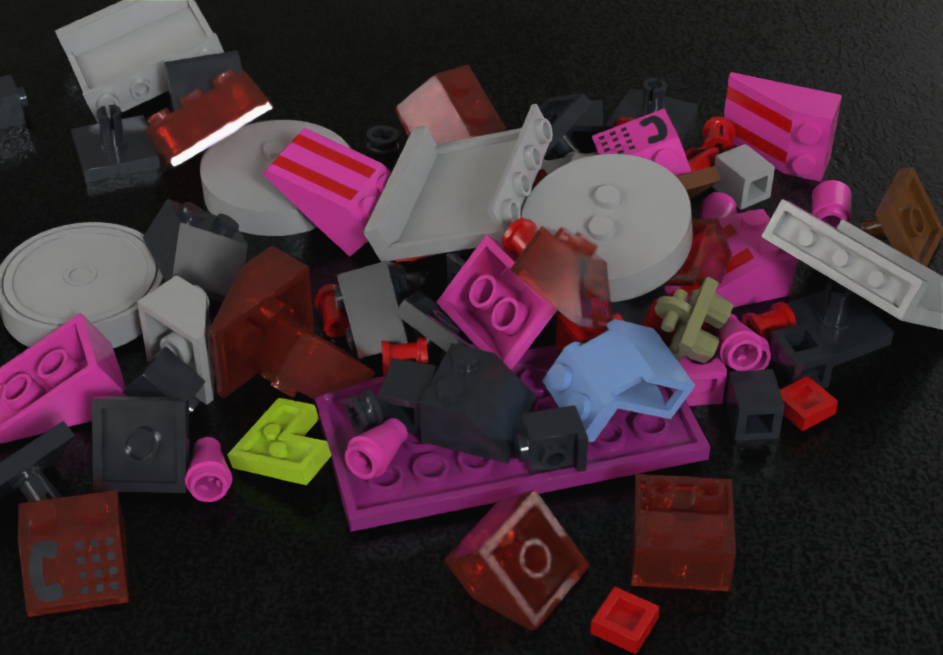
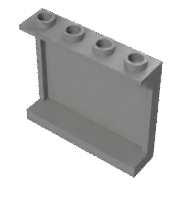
(124, 49)
(457, 190)
(860, 264)

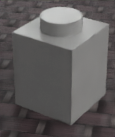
(744, 176)

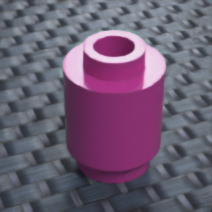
(832, 202)

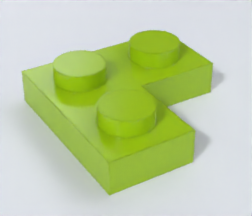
(279, 446)

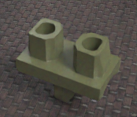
(701, 306)

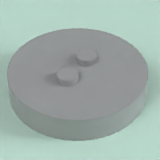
(235, 180)
(625, 207)
(74, 271)

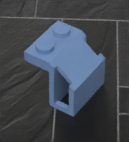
(615, 373)

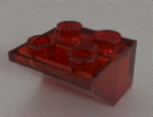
(683, 533)

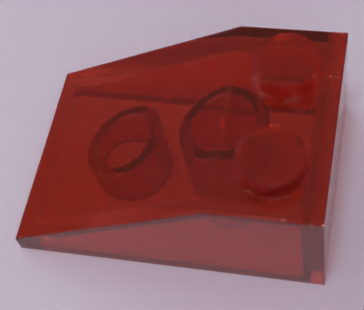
(260, 290)

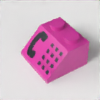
(648, 138)

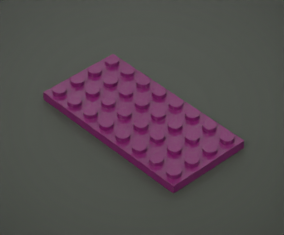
(440, 480)

